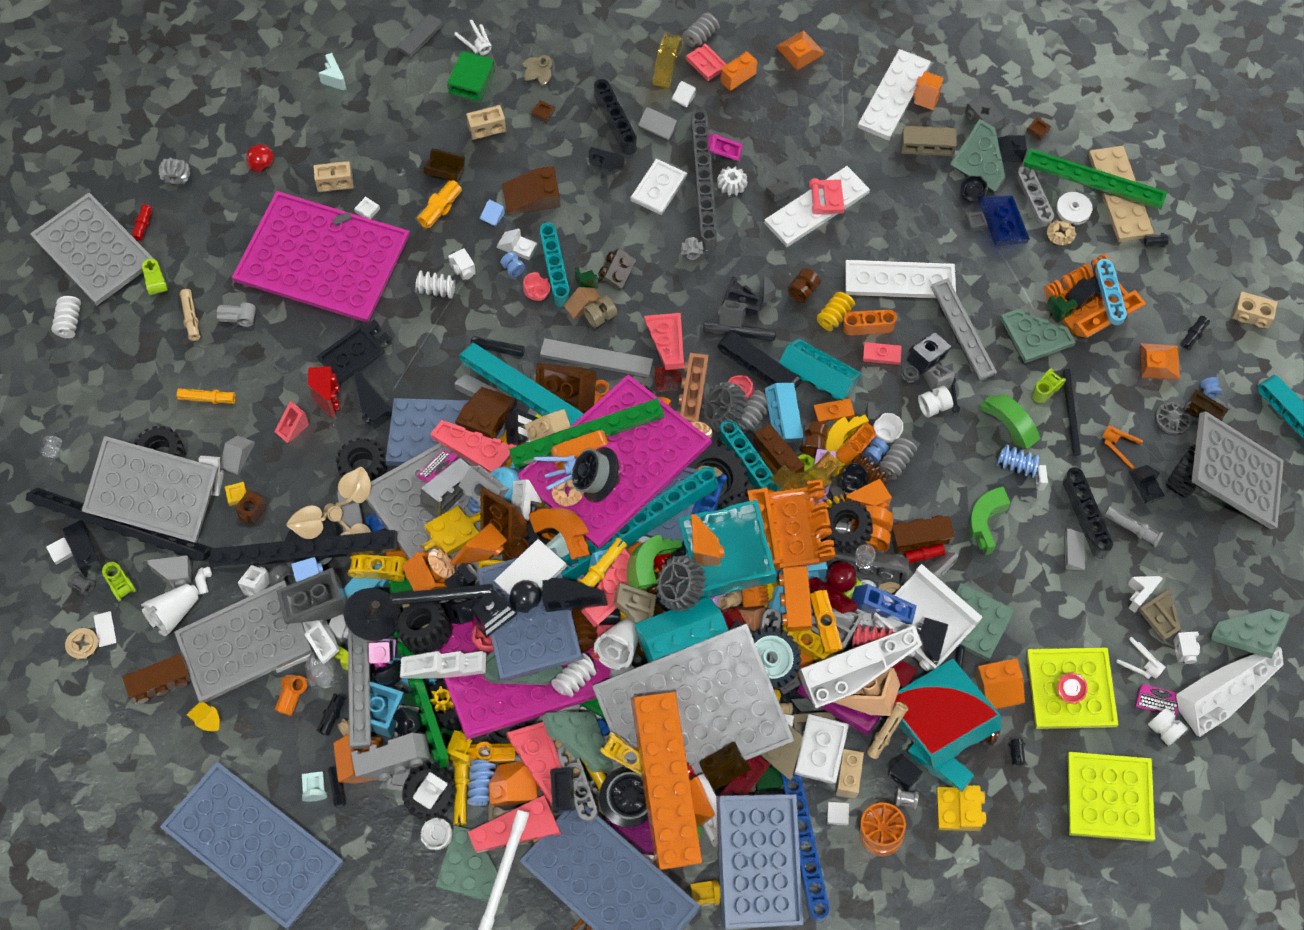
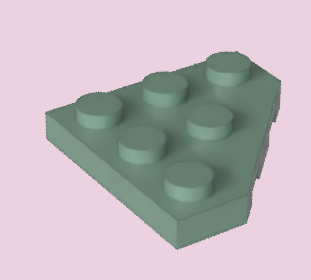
(981, 156)
(1035, 335)
(1253, 632)
(539, 678)
(580, 736)
(465, 869)

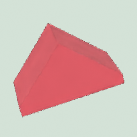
(291, 423)

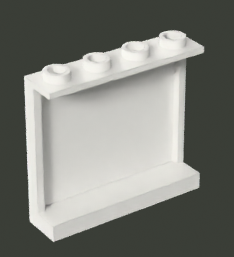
(934, 602)

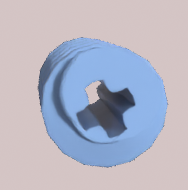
(1018, 460)
(479, 782)

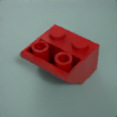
(324, 388)

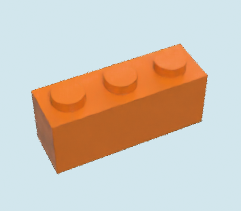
(796, 599)

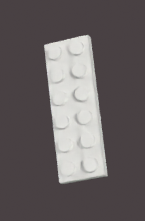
(893, 95)
(797, 217)
(895, 278)

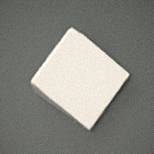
(684, 94)

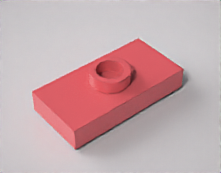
(882, 353)

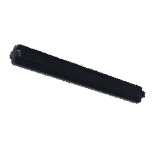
(440, 594)

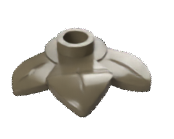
(537, 70)

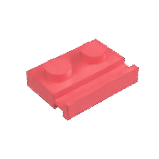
(706, 62)

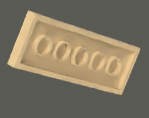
(1127, 216)

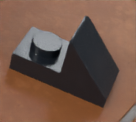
(609, 162)
(1084, 292)
(1146, 483)
(461, 578)

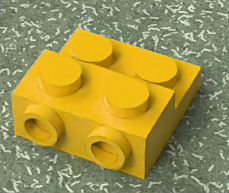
(960, 809)

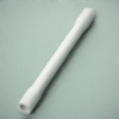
(517, 829)

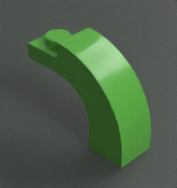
(1014, 418)
(989, 504)
(640, 564)

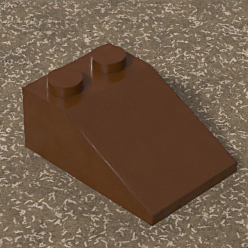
(532, 191)
(568, 383)
(485, 412)
(502, 516)

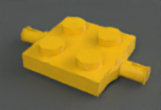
(451, 531)

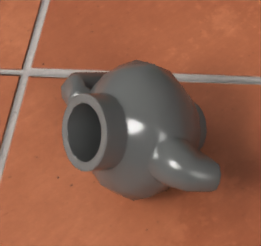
(280, 573)

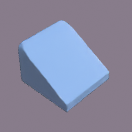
(492, 213)

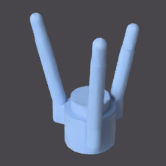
(568, 467)

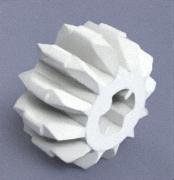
(732, 181)

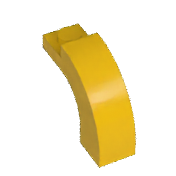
(840, 433)

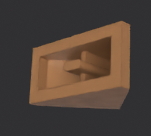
(580, 299)

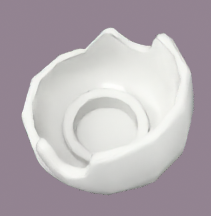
(888, 427)
(436, 834)

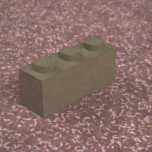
(928, 140)

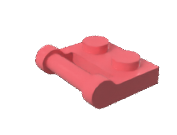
(832, 196)

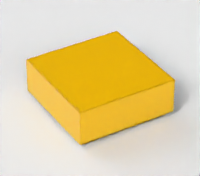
(235, 493)

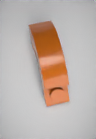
(567, 523)

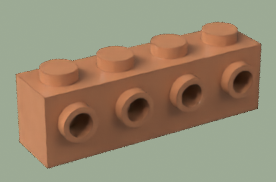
(693, 387)

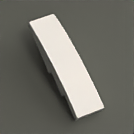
(321, 639)
(443, 665)

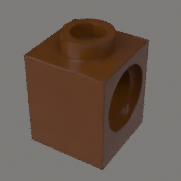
(250, 500)

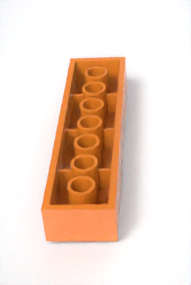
(666, 781)

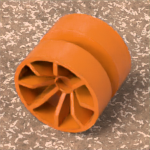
(882, 526)
(882, 829)

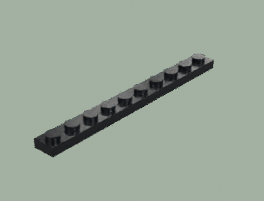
(74, 510)
(303, 549)

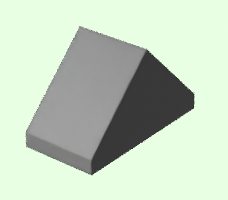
(939, 376)
(235, 454)

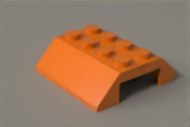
(1093, 315)
(796, 525)

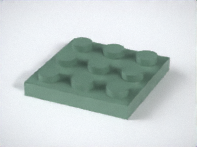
(988, 632)

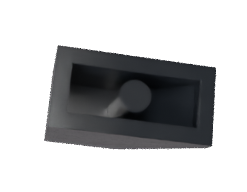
(932, 637)

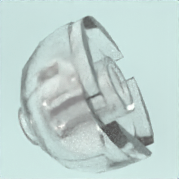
(320, 674)

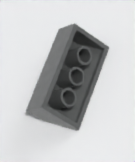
(884, 569)

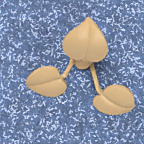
(354, 486)

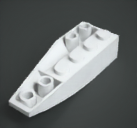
(857, 667)
(1225, 690)

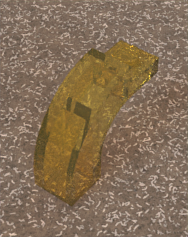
(666, 59)
(822, 470)

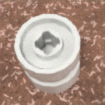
(938, 400)
(1167, 726)

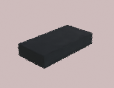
(562, 790)

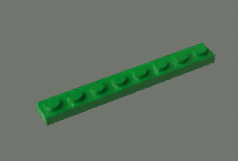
(1095, 179)
(610, 424)
(427, 716)

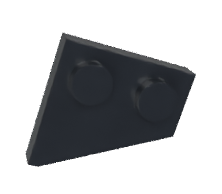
(743, 294)

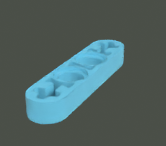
(1110, 291)

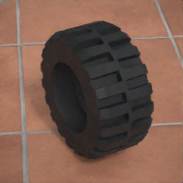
(728, 465)

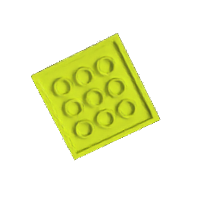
(1098, 706)
(1110, 797)

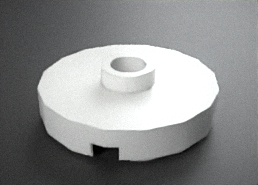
(1071, 214)

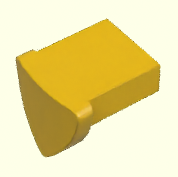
(205, 717)
(458, 748)
(706, 892)

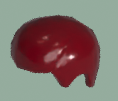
(841, 576)

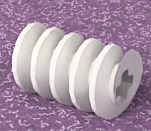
(435, 285)
(66, 316)
(574, 675)

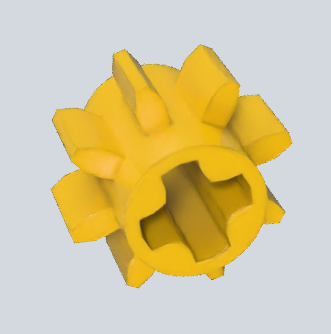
(443, 705)

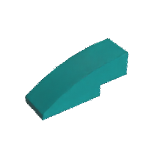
(950, 772)

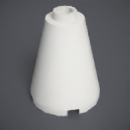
(169, 608)
(617, 645)

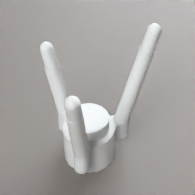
(482, 44)
(1153, 666)

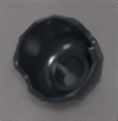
(974, 188)
(853, 477)
(525, 596)
(388, 675)
(407, 721)

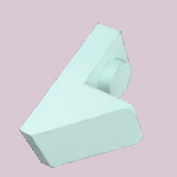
(332, 75)

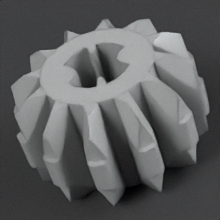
(174, 171)

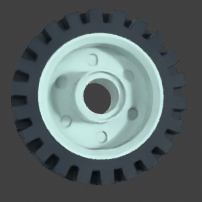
(784, 652)

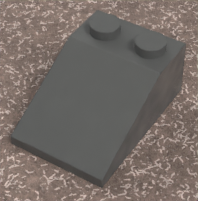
(313, 598)

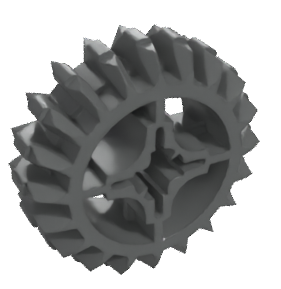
(723, 404)
(680, 583)

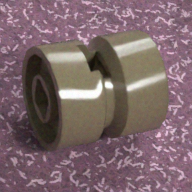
(600, 311)

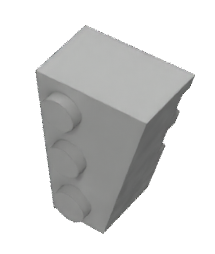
(845, 623)
(391, 758)

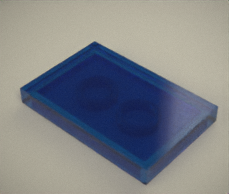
(1004, 220)

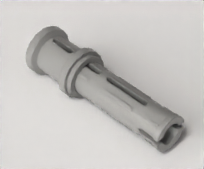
(1142, 531)

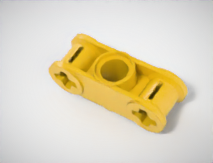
(391, 568)
(813, 650)
(619, 751)

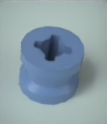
(1211, 387)

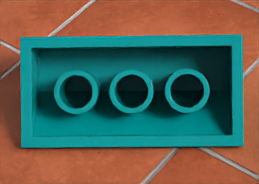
(820, 369)
(679, 630)

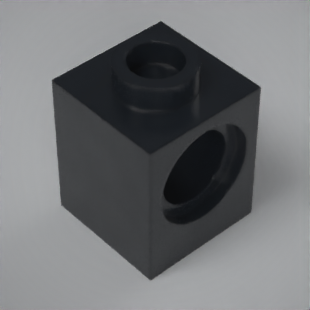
(904, 773)

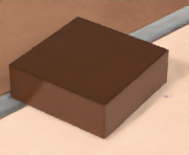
(543, 111)
(1038, 128)

